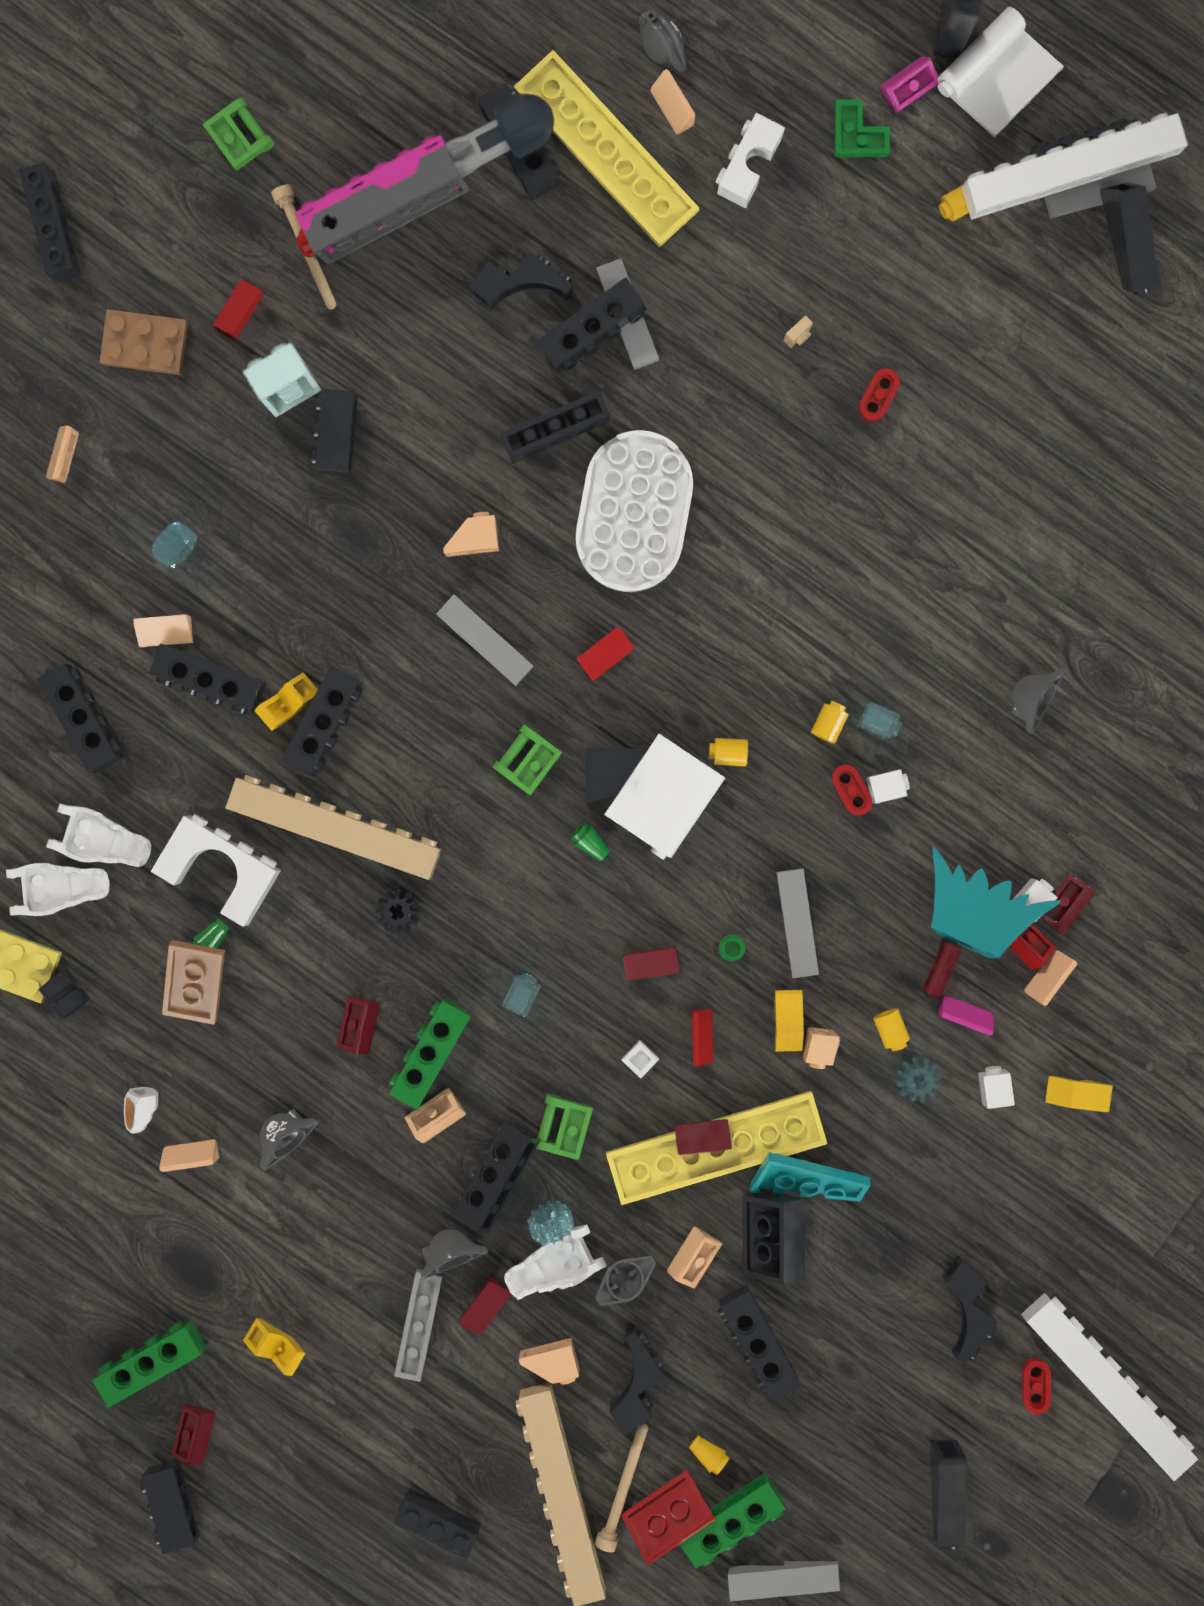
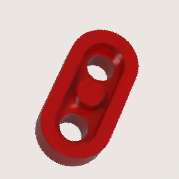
(879, 396)
(853, 788)
(1036, 1384)

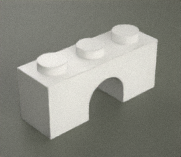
(759, 139)

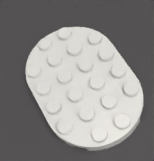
(634, 511)

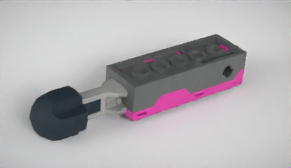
(417, 181)

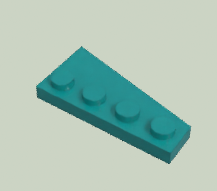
(796, 1175)

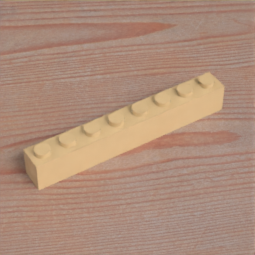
(334, 828)
(562, 1494)

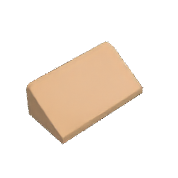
(673, 103)
(62, 454)
(163, 630)
(1050, 977)
(435, 1116)
(189, 1155)
(694, 1257)

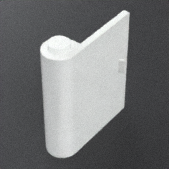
(999, 72)
(664, 796)

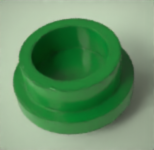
(731, 947)

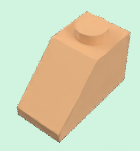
(474, 536)
(820, 1047)
(552, 1361)

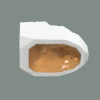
(139, 1108)

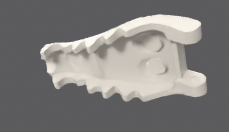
(98, 839)
(54, 887)
(554, 1266)

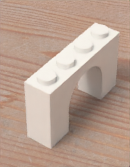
(254, 873)

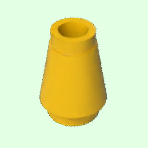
(710, 1455)

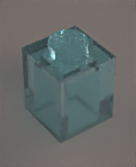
(880, 721)
(521, 994)

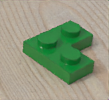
(853, 138)

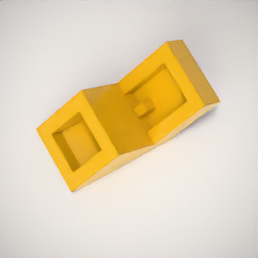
(287, 702)
(789, 1020)
(1079, 1094)
(274, 1344)

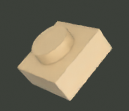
(799, 333)

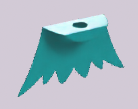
(978, 916)

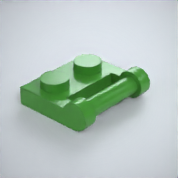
(231, 139)
(534, 765)
(572, 1127)

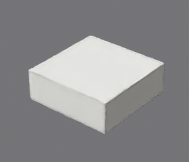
(640, 1059)

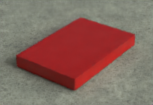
(668, 1517)

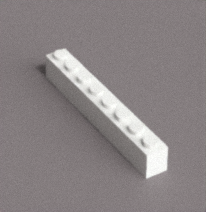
(1074, 166)
(1109, 1386)

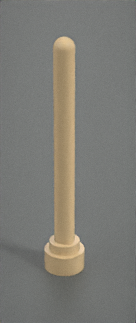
(284, 197)
(607, 1538)

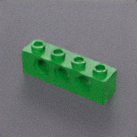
(414, 1092)
(115, 1387)
(736, 1506)

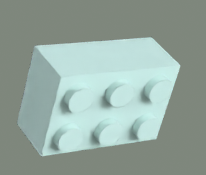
(281, 379)

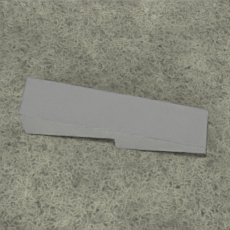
(781, 1581)

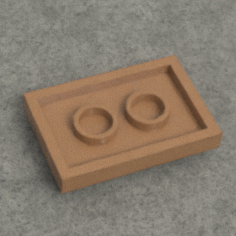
(144, 342)
(193, 982)

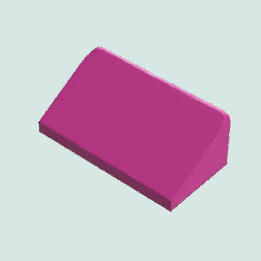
(910, 83)
(966, 1015)

